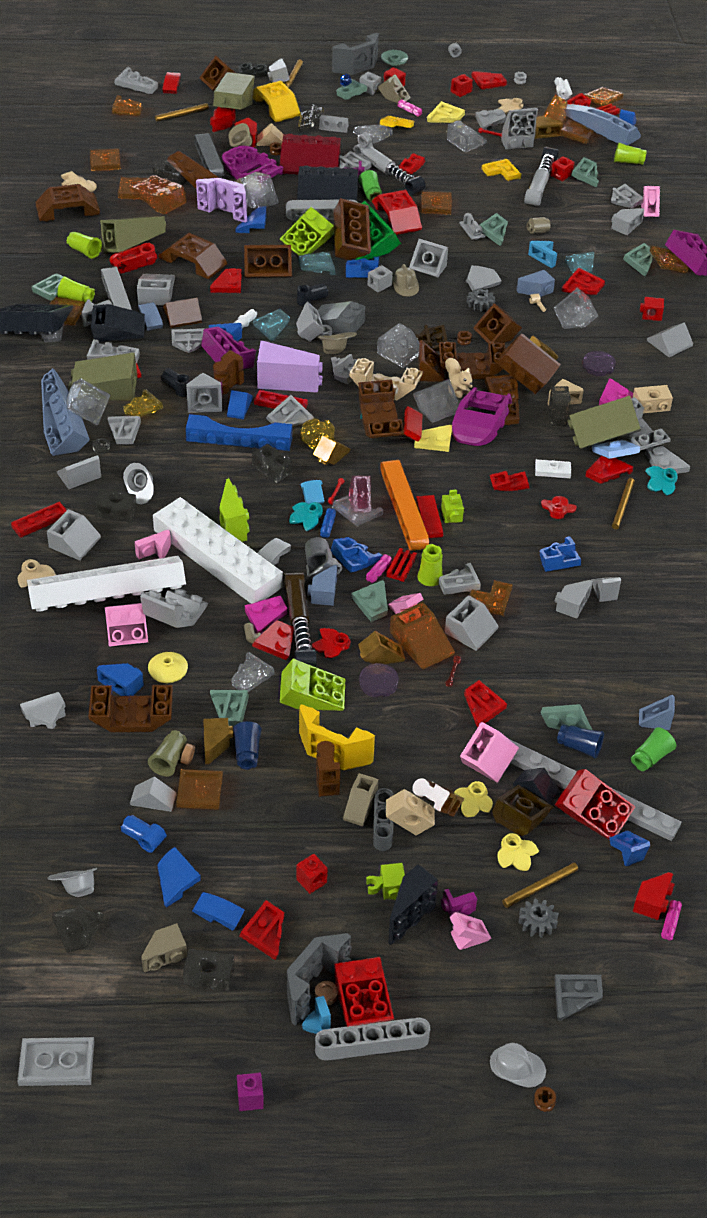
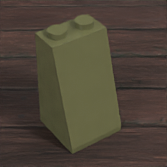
(234, 91)
(128, 232)
(111, 374)
(604, 422)

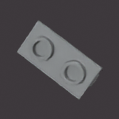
(333, 123)
(471, 227)

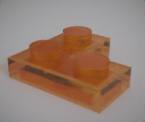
(497, 599)

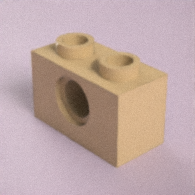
(654, 398)
(410, 812)

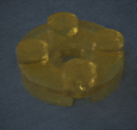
(314, 425)

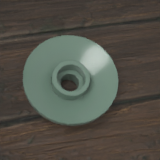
(394, 57)

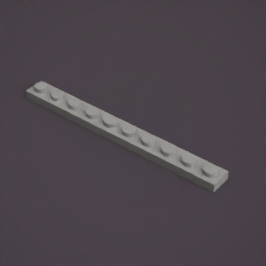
(562, 775)

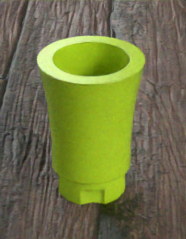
(629, 154)
(85, 244)
(75, 291)
(430, 566)

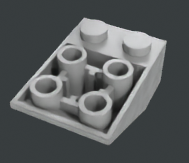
(519, 128)
(155, 288)

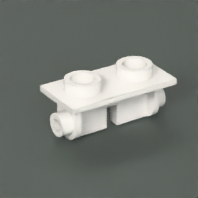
(563, 88)

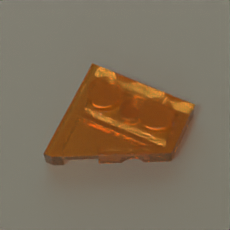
(126, 107)
(556, 109)

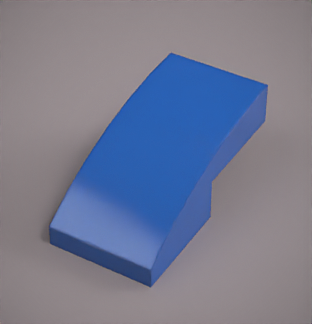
(219, 909)

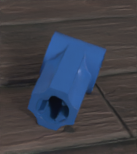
(147, 835)

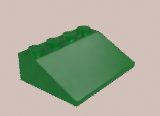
(382, 237)

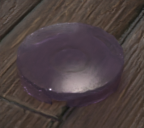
(599, 363)
(378, 680)

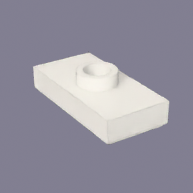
(553, 468)

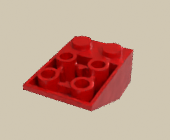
(595, 804)
(363, 992)

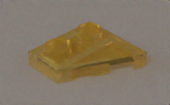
(144, 405)

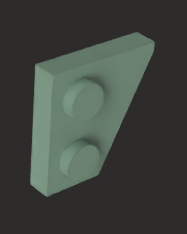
(352, 89)
(586, 172)
(495, 228)
(640, 258)
(48, 287)
(372, 600)
(230, 704)
(567, 714)

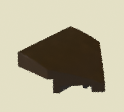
(433, 336)

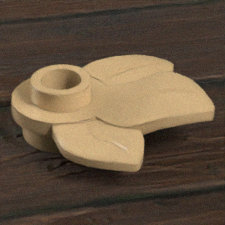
(508, 104)
(37, 572)

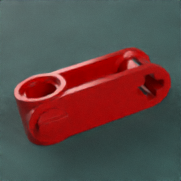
(134, 258)

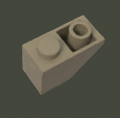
(393, 90)
(361, 799)
(164, 948)

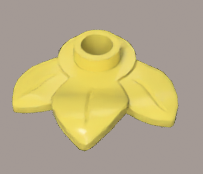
(473, 801)
(518, 854)

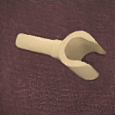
(535, 298)

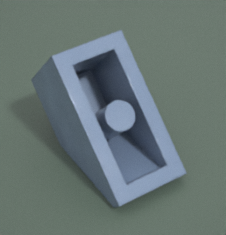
(536, 283)
(324, 587)

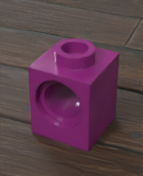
(250, 1091)

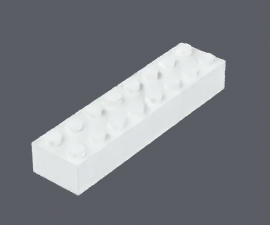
(218, 551)
(106, 582)

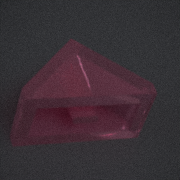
(360, 494)

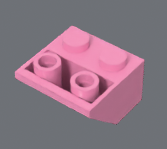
(126, 624)
(489, 752)

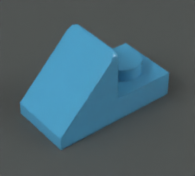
(543, 252)

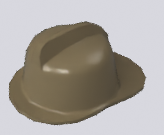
(240, 135)
(405, 281)
(335, 343)

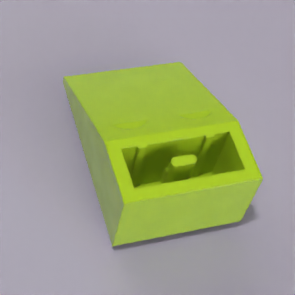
(308, 233)
(232, 514)
(311, 687)

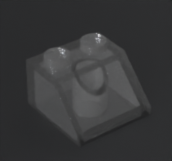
(464, 136)
(259, 190)
(575, 310)
(399, 345)
(87, 400)
(437, 401)

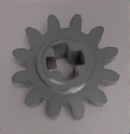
(480, 299)
(538, 918)

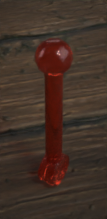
(457, 659)

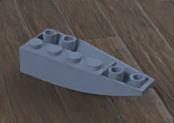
(604, 123)
(62, 427)

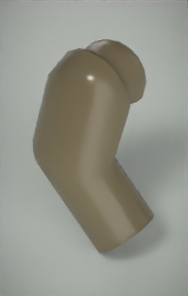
(250, 634)

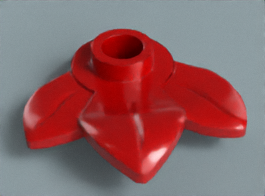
(558, 507)
(331, 642)

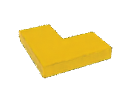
(395, 121)
(502, 167)

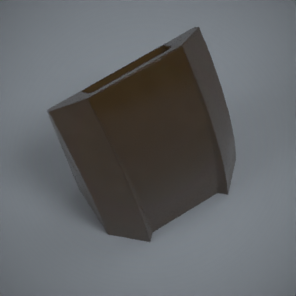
(520, 810)

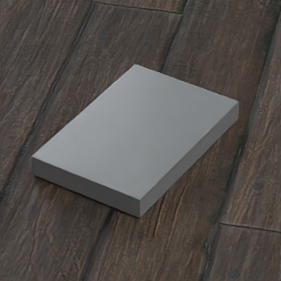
(56, 1061)

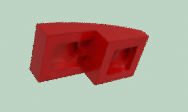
(171, 83)
(412, 164)
(505, 482)

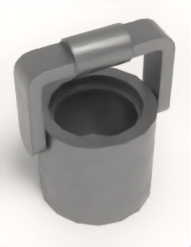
(318, 556)

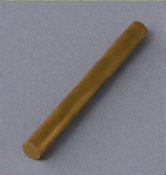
(295, 70)
(181, 112)
(623, 503)
(540, 885)

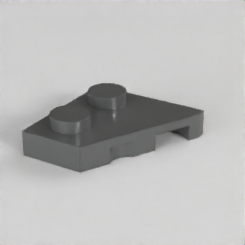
(576, 993)

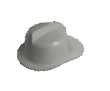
(139, 482)
(76, 882)
(518, 1065)

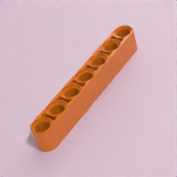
(404, 505)

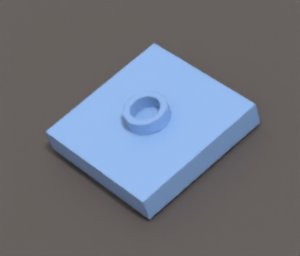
(615, 449)

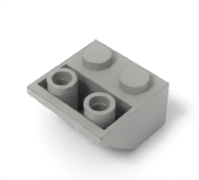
(72, 535)
(470, 623)

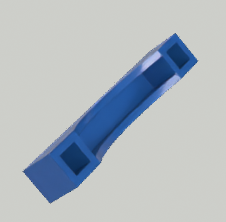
(205, 430)

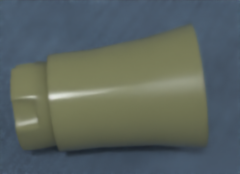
(166, 756)

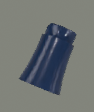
(581, 739)
(247, 744)

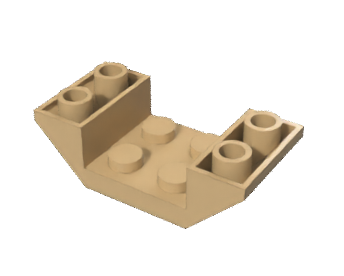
(363, 372)

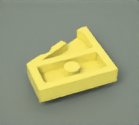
(445, 113)

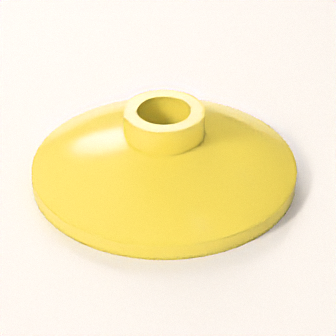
(167, 667)

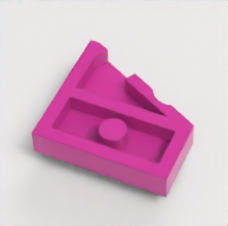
(613, 392)
(265, 612)

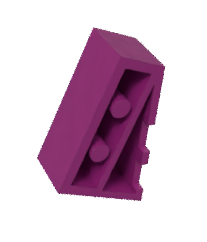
(690, 250)
(219, 342)

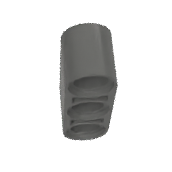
(382, 825)

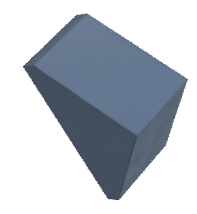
(658, 714)

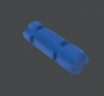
(328, 522)

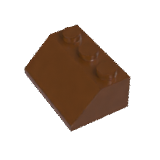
(268, 260)
(528, 363)

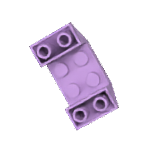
(223, 195)

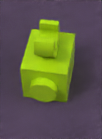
(452, 507)
(389, 880)

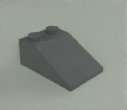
(343, 316)

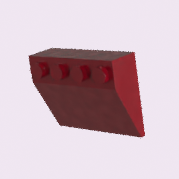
(309, 151)

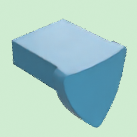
(313, 491)
(318, 1019)

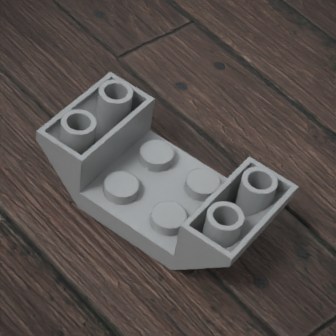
(646, 437)
(175, 609)

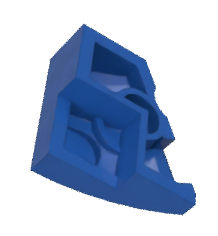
(255, 219)
(361, 267)
(353, 555)
(560, 555)
(175, 876)

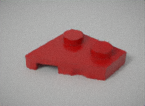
(483, 702)

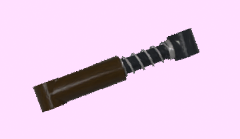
(299, 616)

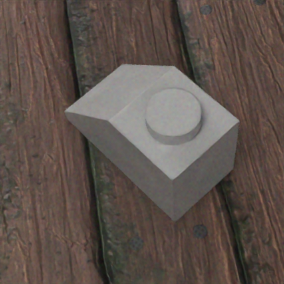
(278, 72)
(627, 220)
(309, 323)
(573, 598)

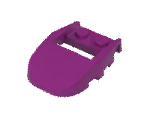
(246, 158)
(478, 427)

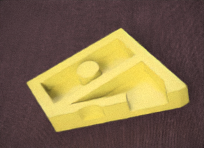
(435, 439)

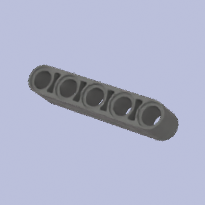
(208, 154)

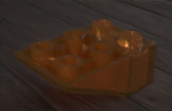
(161, 194)
(421, 635)

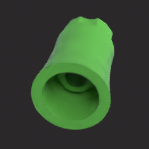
(369, 182)
(653, 749)

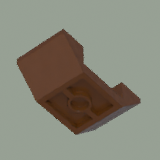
(64, 197)
(195, 249)
(480, 364)
(379, 409)
(130, 712)

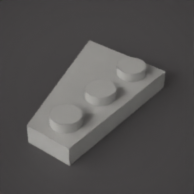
(134, 81)
(104, 350)

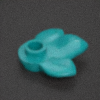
(662, 479)
(306, 514)

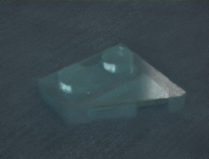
(583, 261)
(317, 262)
(272, 323)

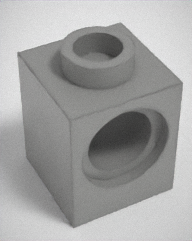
(372, 82)
(380, 278)

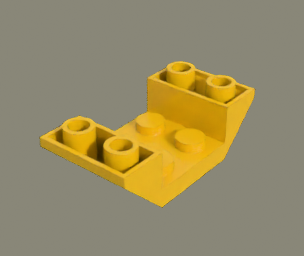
(280, 100)
(349, 752)

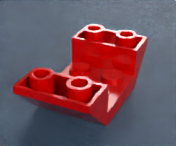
(401, 211)

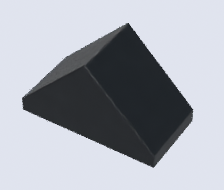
(539, 783)

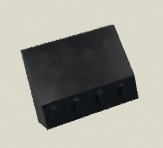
(327, 183)
(33, 318)

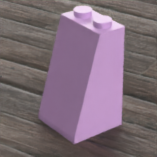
(288, 368)

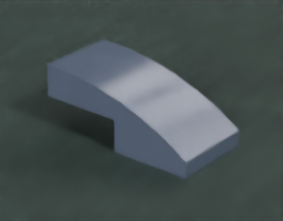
(152, 316)

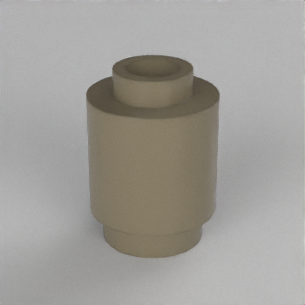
(538, 225)

